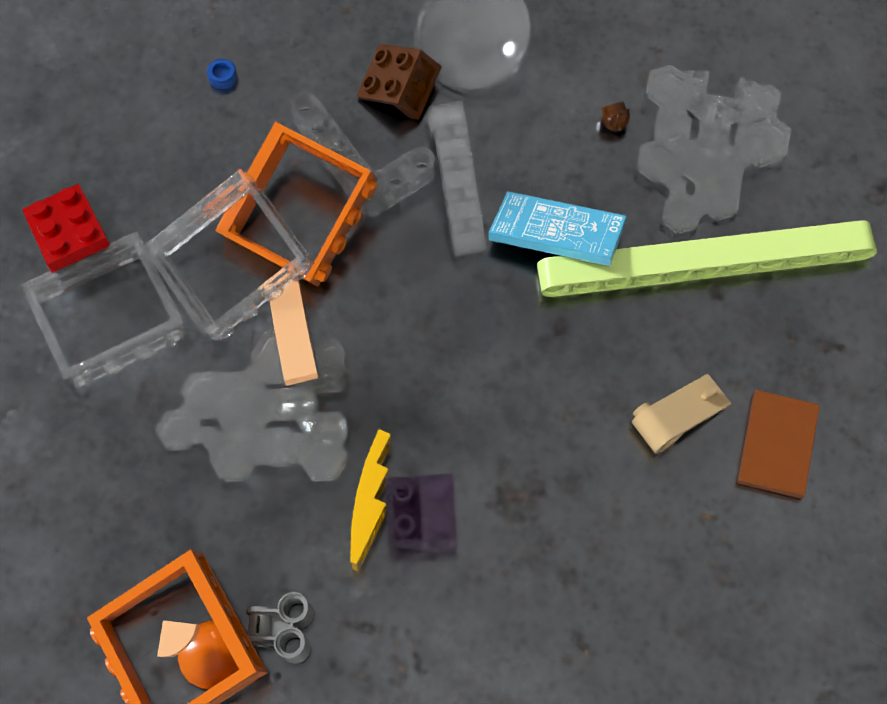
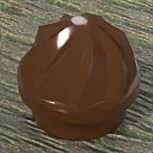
(615, 116)

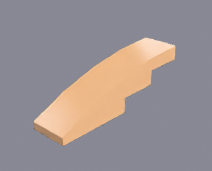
(293, 336)

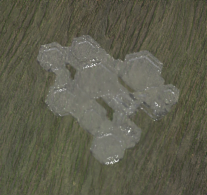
(709, 158)
(246, 406)

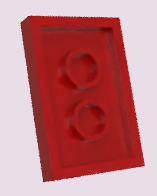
(65, 228)

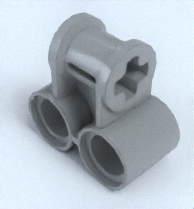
(275, 628)

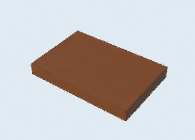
(778, 444)

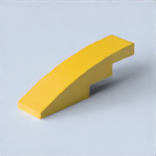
(368, 509)

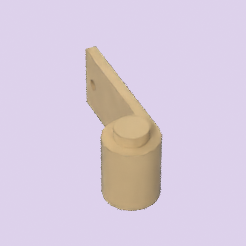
(679, 412)

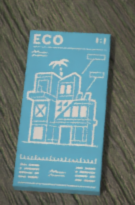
(558, 228)

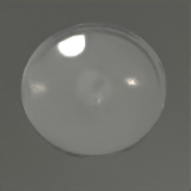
(474, 40)

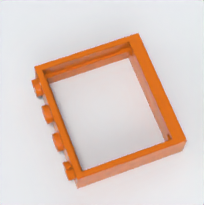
(262, 170)
(220, 610)

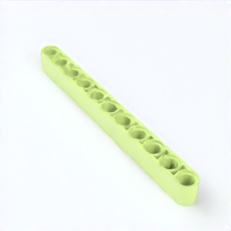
(710, 258)

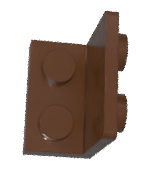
(400, 78)

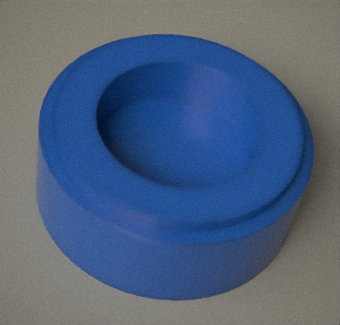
(222, 73)

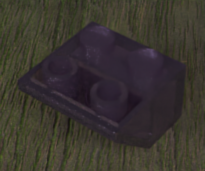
(421, 512)

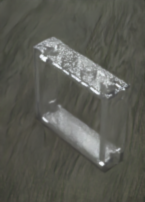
(197, 219)
(83, 271)

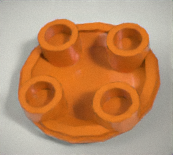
(207, 658)

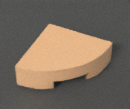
(176, 637)

